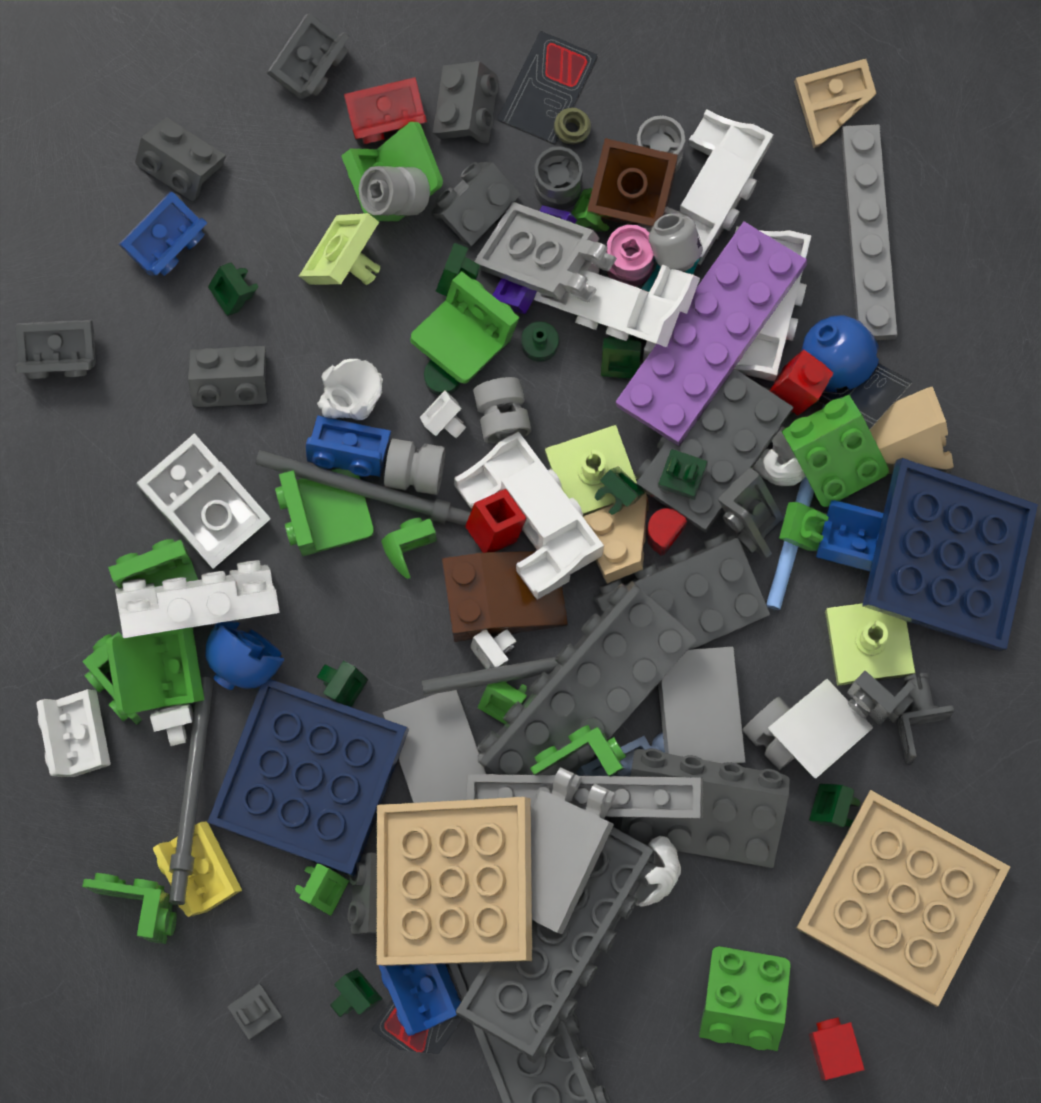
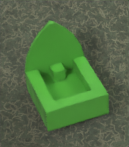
(411, 536)

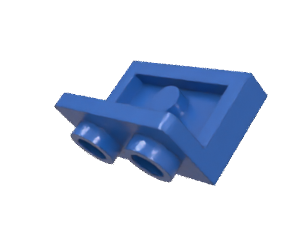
(163, 235)
(348, 446)
(850, 535)
(421, 995)

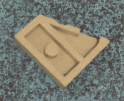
(833, 97)
(622, 538)

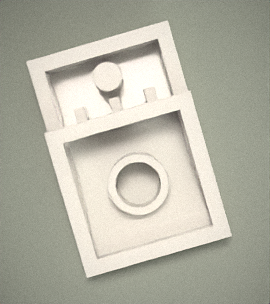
(203, 501)

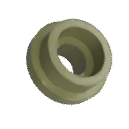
(575, 116)

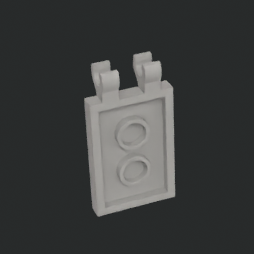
(543, 253)
(702, 707)
(437, 748)
(565, 847)

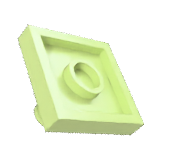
(341, 252)
(584, 462)
(868, 642)

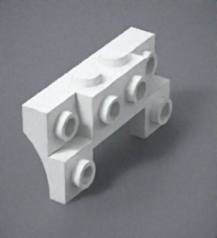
(725, 178)
(628, 308)
(765, 352)
(552, 521)
(196, 603)

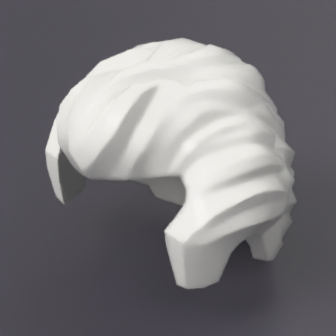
(350, 390)
(779, 463)
(663, 876)

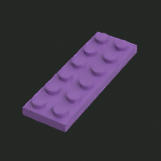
(714, 335)

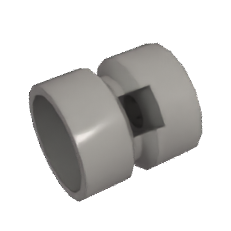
(664, 135)
(394, 191)
(502, 410)
(414, 466)
(760, 735)

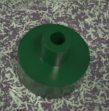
(539, 341)

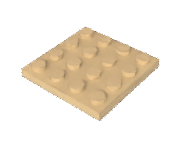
(454, 882)
(903, 898)

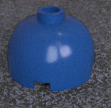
(844, 348)
(240, 656)

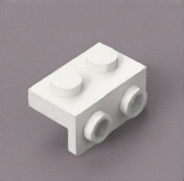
(73, 734)

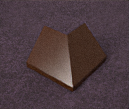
(632, 184)

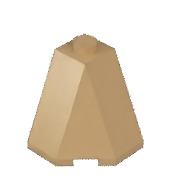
(914, 431)

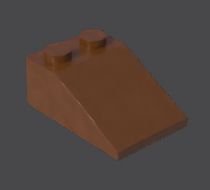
(492, 596)

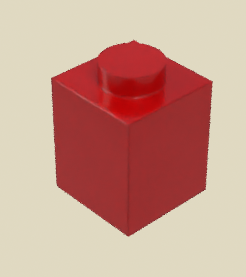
(801, 381)
(495, 522)
(835, 1049)

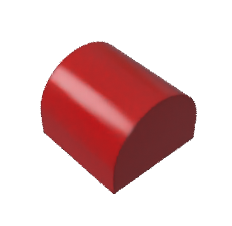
(664, 529)

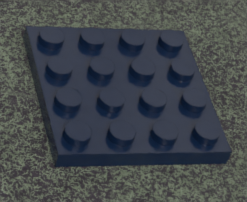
(950, 555)
(308, 776)

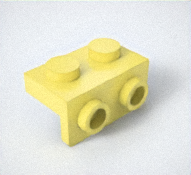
(211, 877)

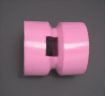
(633, 255)

